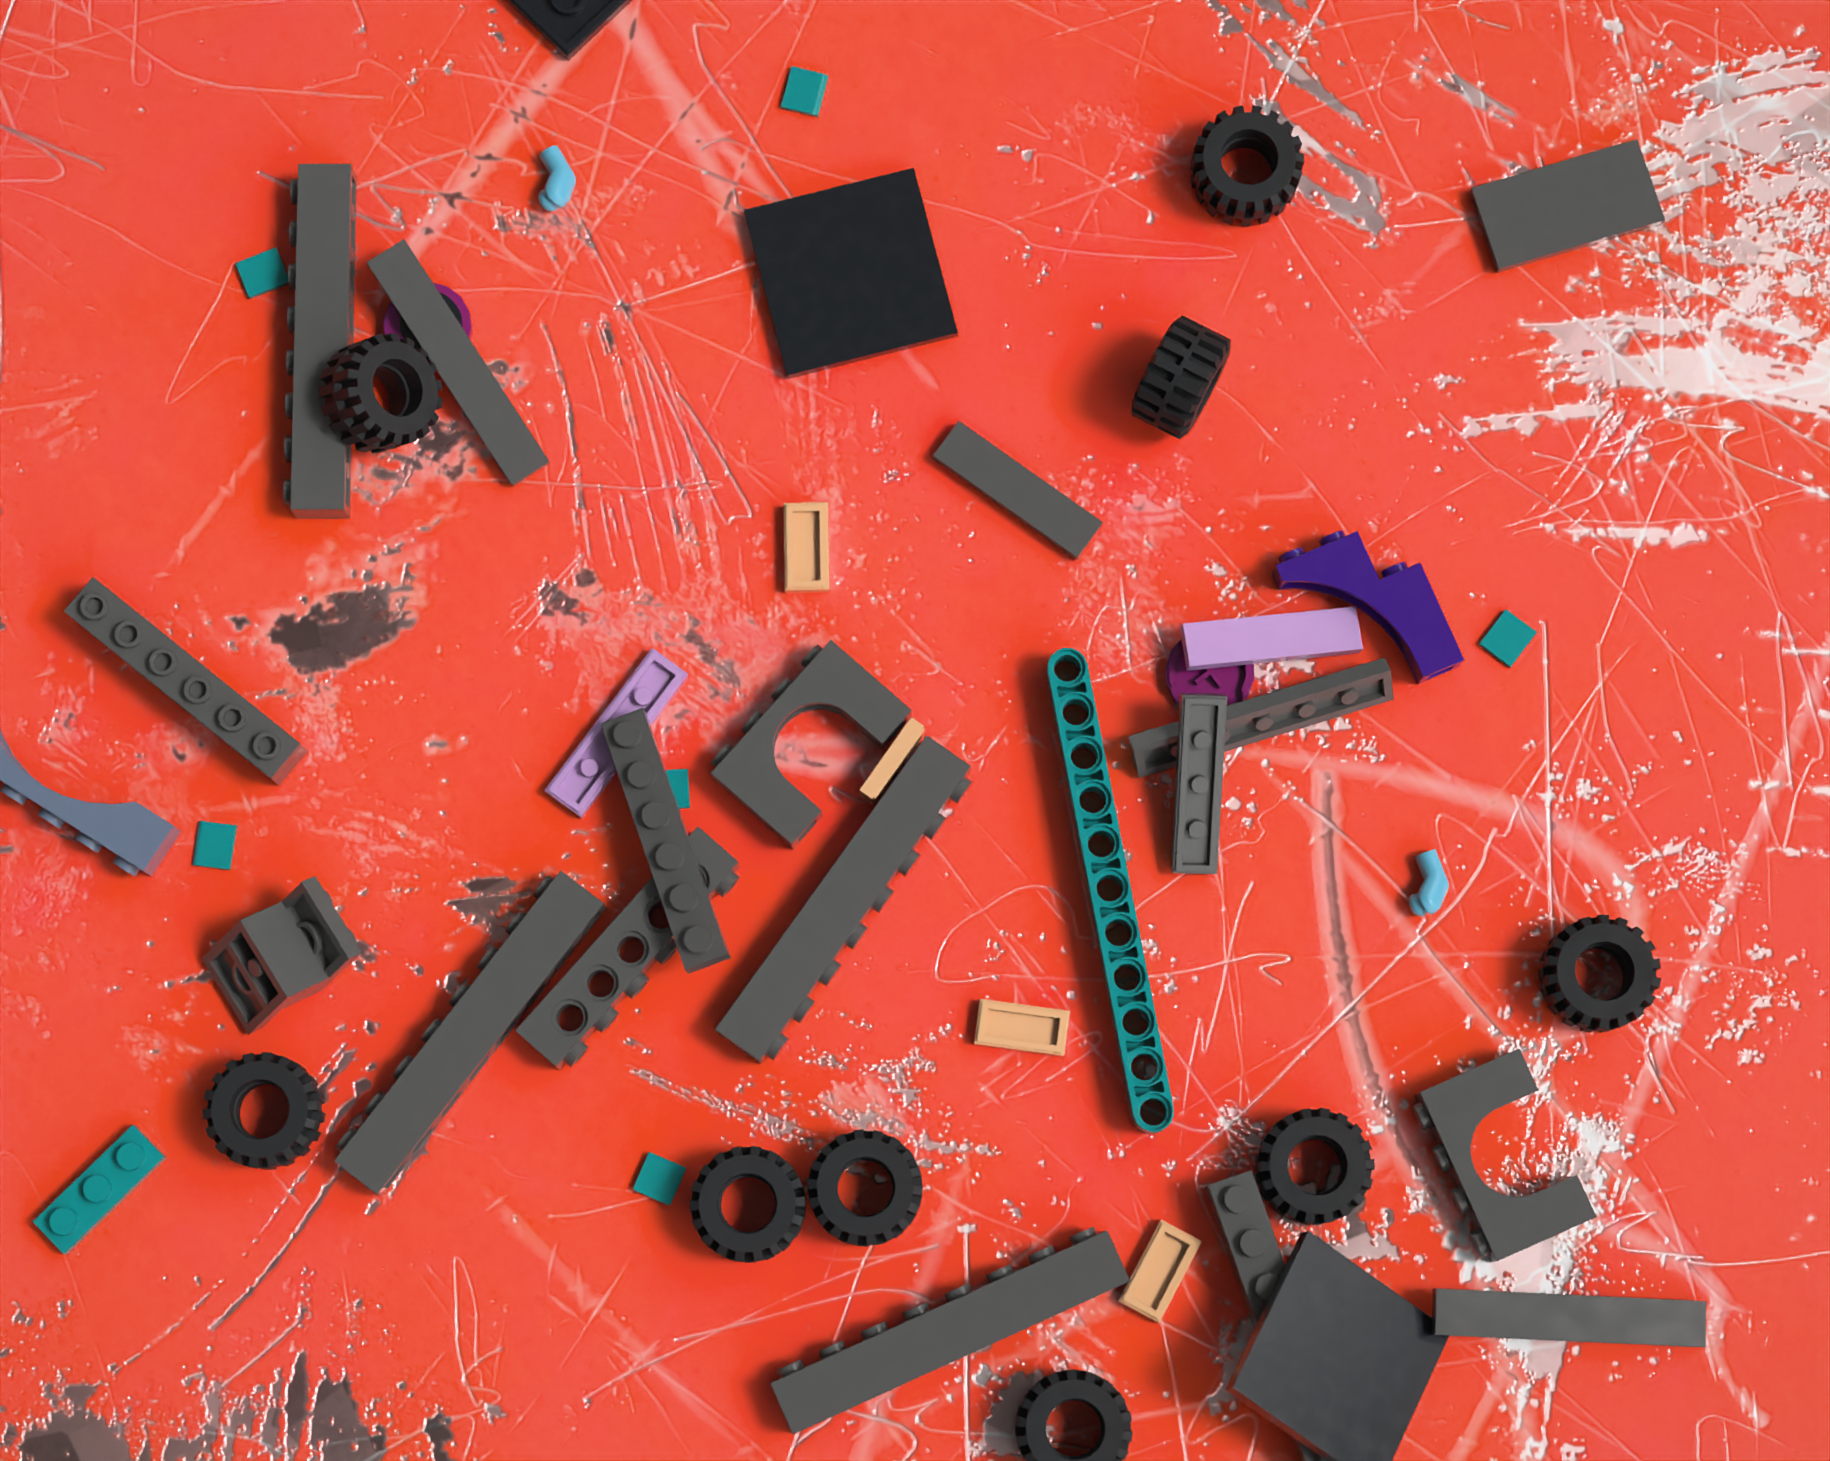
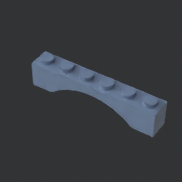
(126, 829)

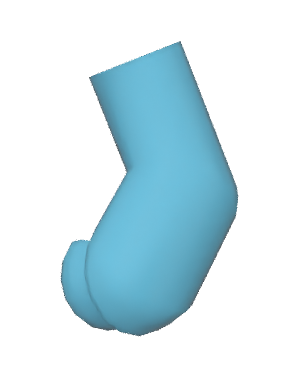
(560, 182)
(1433, 887)

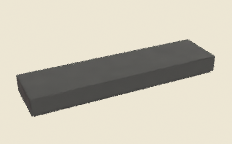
(1017, 490)
(1198, 783)

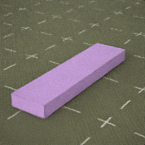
(1271, 638)
(591, 763)

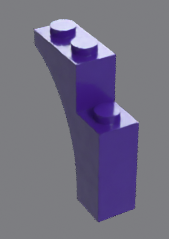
(1398, 602)

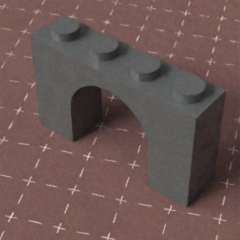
(828, 683)
(1500, 1221)

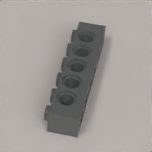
(186, 681)
(603, 956)

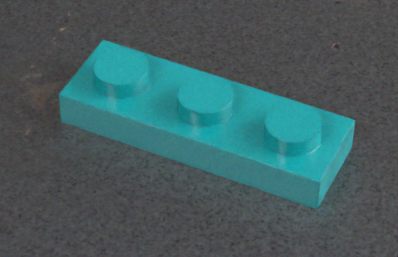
(100, 1189)

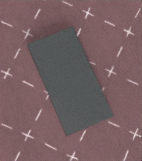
(1567, 206)

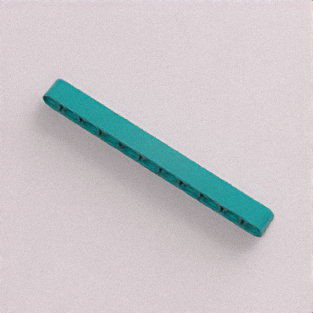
(1115, 868)

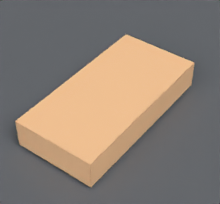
(806, 547)
(892, 761)
(1022, 1027)
(1160, 1271)

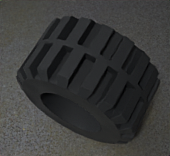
(1253, 132)
(1180, 377)
(352, 399)
(1636, 965)
(226, 1101)
(858, 1147)
(1354, 1166)
(713, 1182)
(1077, 1386)

